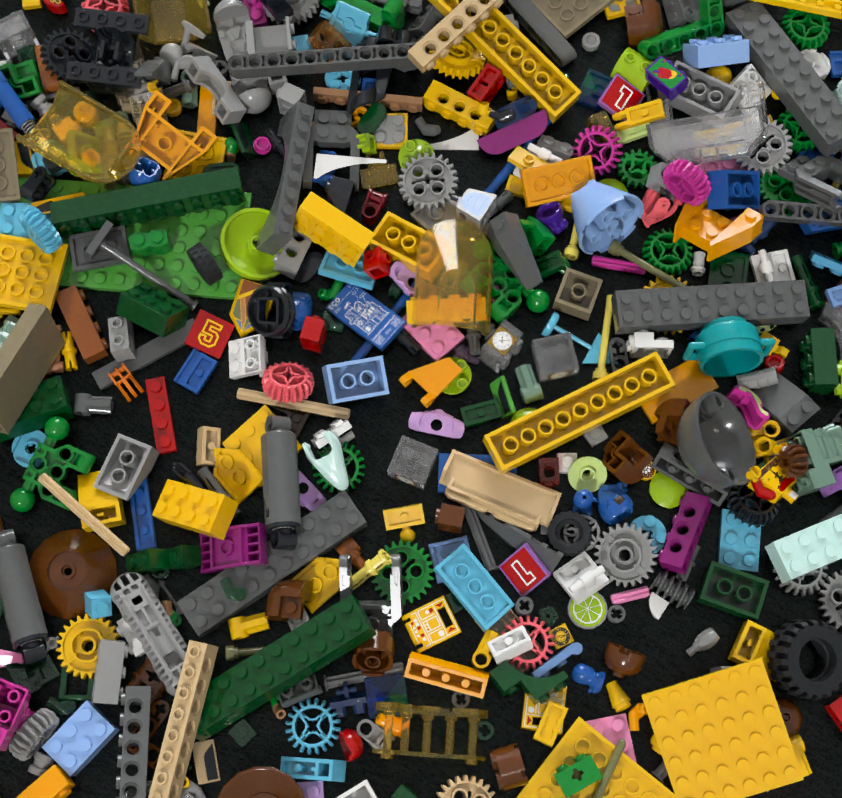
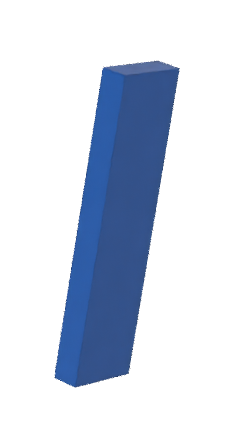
(142, 517)

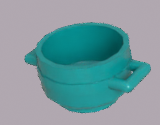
(728, 347)

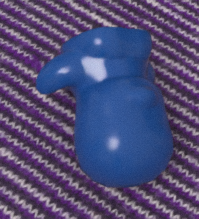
(583, 502)
(586, 675)

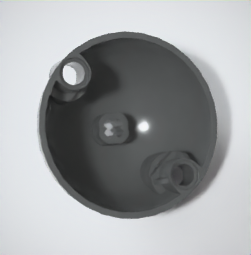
(716, 441)

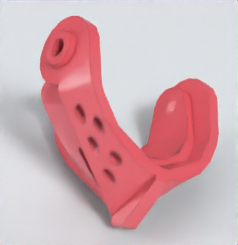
(657, 208)

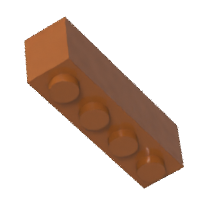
(81, 324)

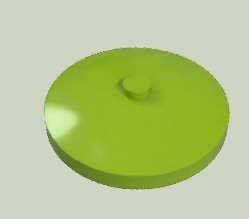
(239, 244)

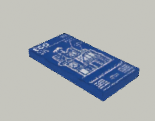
(366, 316)

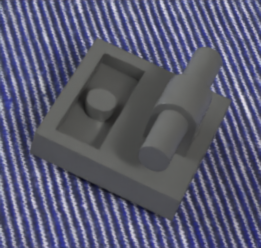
(301, 691)

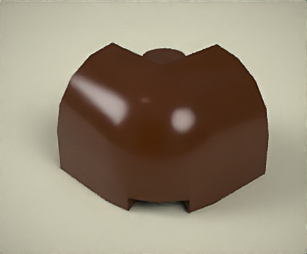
(643, 21)
(669, 417)
(625, 458)
(287, 600)

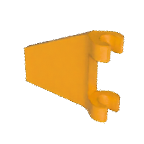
(432, 378)

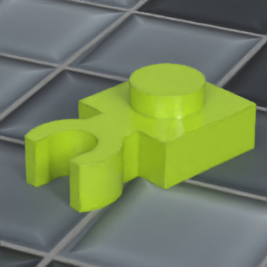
(367, 143)

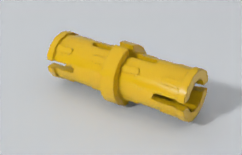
(69, 352)

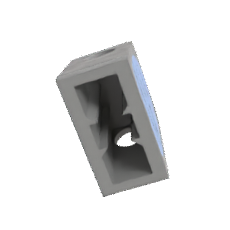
(474, 207)

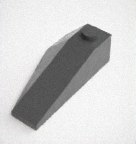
(513, 248)

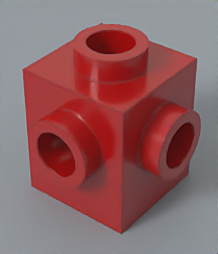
(376, 263)

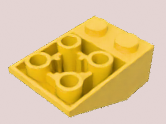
(102, 505)
(751, 644)

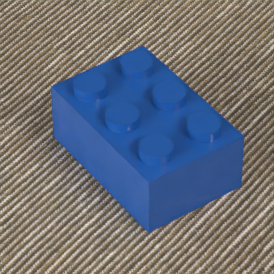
(734, 190)

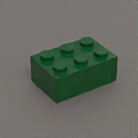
(152, 309)
(819, 361)
(732, 591)

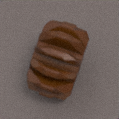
(793, 460)

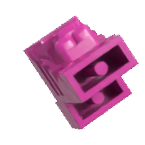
(13, 710)

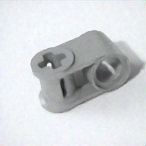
(375, 736)

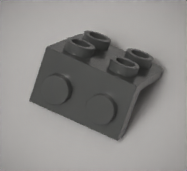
(681, 11)

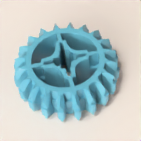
(39, 229)
(325, 738)

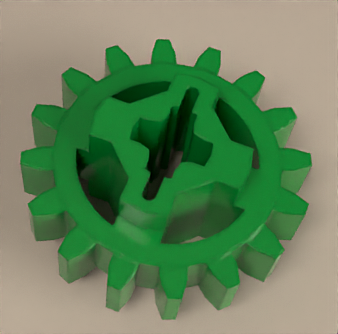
(634, 162)

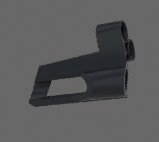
(371, 96)

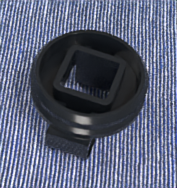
(285, 310)

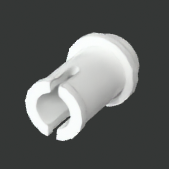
(698, 264)

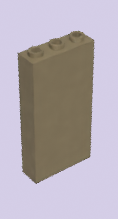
(26, 360)

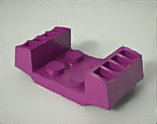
(241, 547)

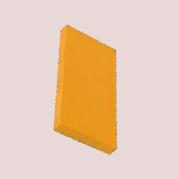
(555, 180)
(689, 385)

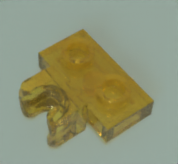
(378, 174)

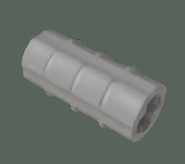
(758, 378)

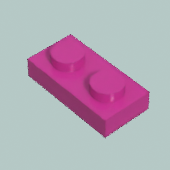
(256, 13)

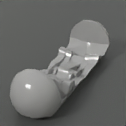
(230, 23)
(151, 627)

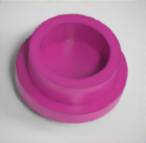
(262, 145)

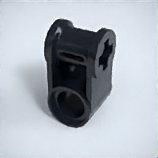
(37, 186)

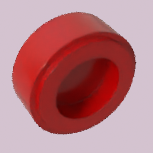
(776, 361)

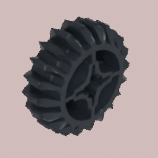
(749, 507)

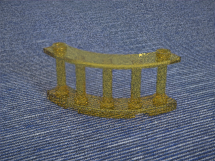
(428, 712)

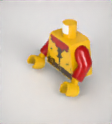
(770, 482)

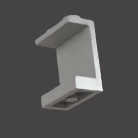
(270, 38)

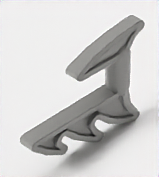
(190, 47)

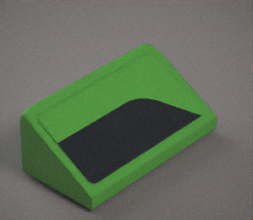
(501, 392)

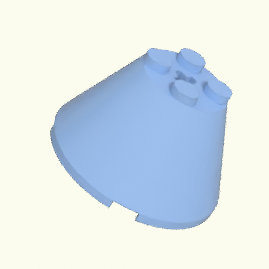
(603, 215)

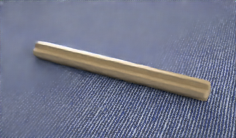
(305, 406)
(84, 514)

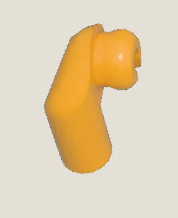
(634, 715)

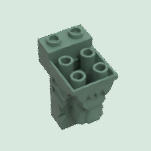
(824, 451)

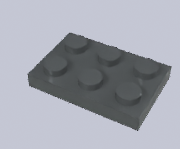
(102, 259)

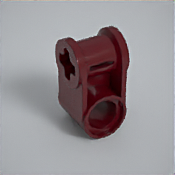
(374, 203)

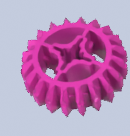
(593, 142)
(686, 182)

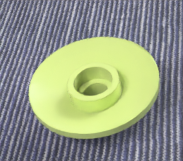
(590, 481)

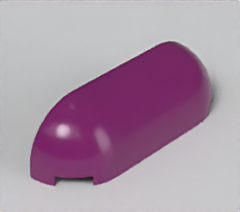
(514, 134)

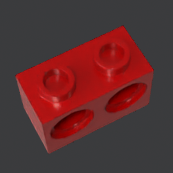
(486, 84)
(313, 333)

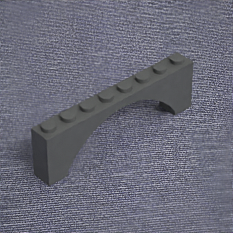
(295, 130)

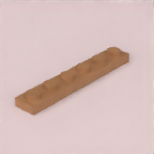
(391, 101)

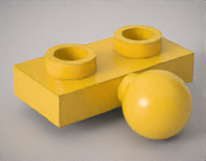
(403, 518)

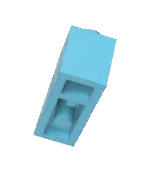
(314, 768)

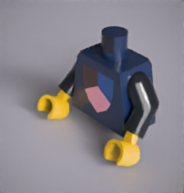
(512, 112)

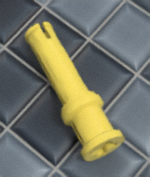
(371, 567)

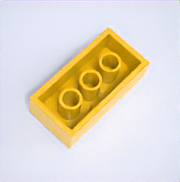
(332, 229)
(398, 239)
(195, 509)

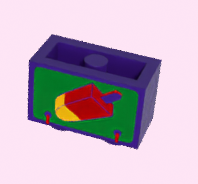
(666, 78)

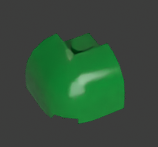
(23, 79)
(538, 235)

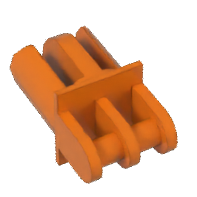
(124, 380)

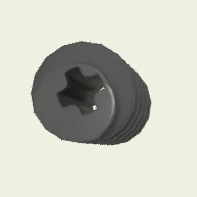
(672, 589)

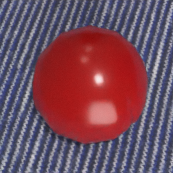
(351, 744)

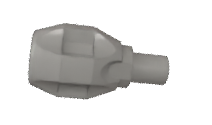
(703, 641)

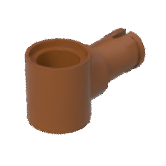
(350, 547)

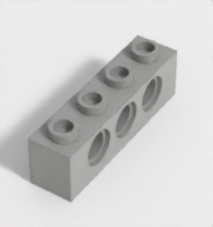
(290, 265)

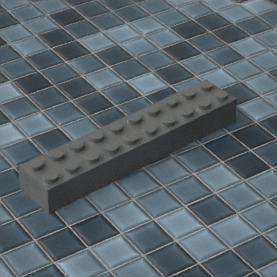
(789, 75)
(697, 305)
(320, 533)

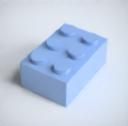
(716, 51)
(355, 380)
(80, 738)

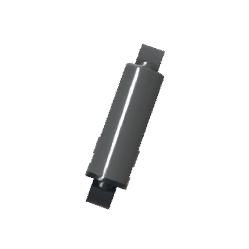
(280, 483)
(21, 601)

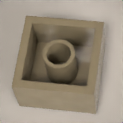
(577, 294)

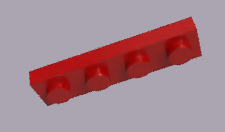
(161, 415)

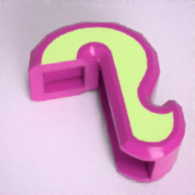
(749, 405)

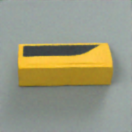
(24, 160)

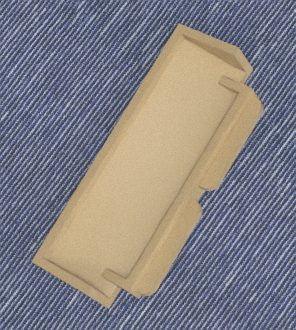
(504, 495)

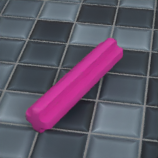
(616, 264)

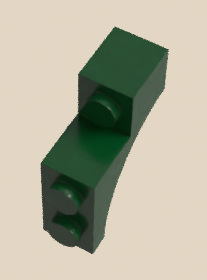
(164, 559)
(537, 689)

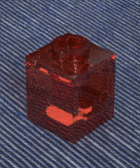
(551, 464)

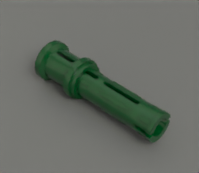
(814, 299)

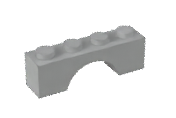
(206, 74)

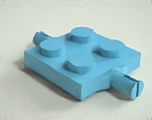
(350, 22)

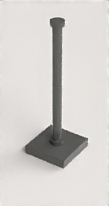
(100, 242)

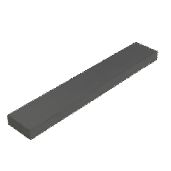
(145, 355)

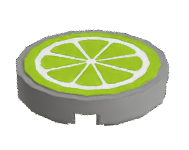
(588, 613)

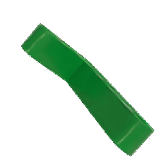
(391, 14)
(688, 31)

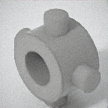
(52, 644)

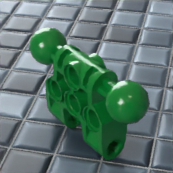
(502, 308)
(56, 429)

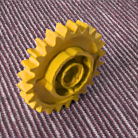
(461, 60)
(74, 643)

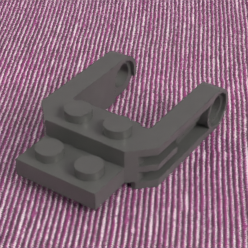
(331, 130)
(808, 177)
(379, 612)

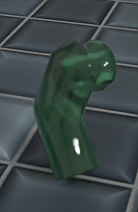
(330, 323)
(232, 592)
(62, 707)

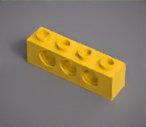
(455, 99)

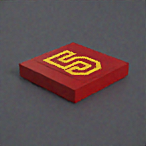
(209, 334)

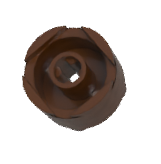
(375, 655)
(509, 766)

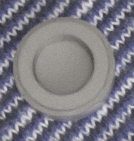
(590, 41)

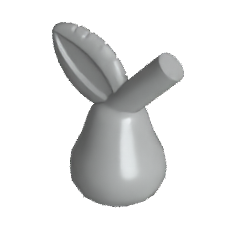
(174, 54)

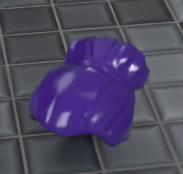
(552, 216)

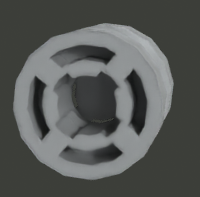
(40, 104)
(41, 763)

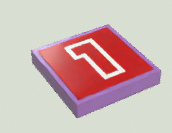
(619, 96)
(524, 570)

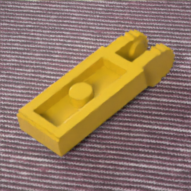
(639, 114)

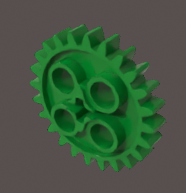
(782, 187)
(416, 584)

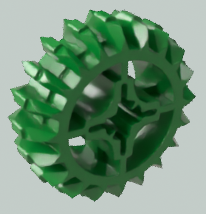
(815, 25)
(798, 146)
(658, 241)
(348, 459)

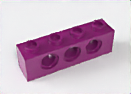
(679, 561)

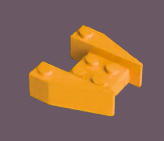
(167, 143)
(715, 232)

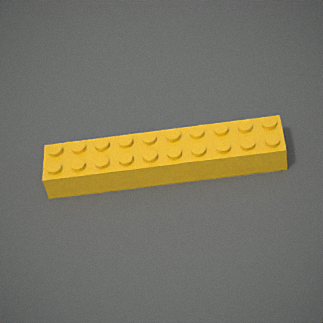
(519, 60)
(578, 412)

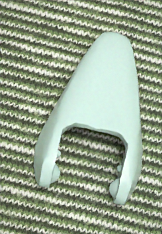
(332, 465)

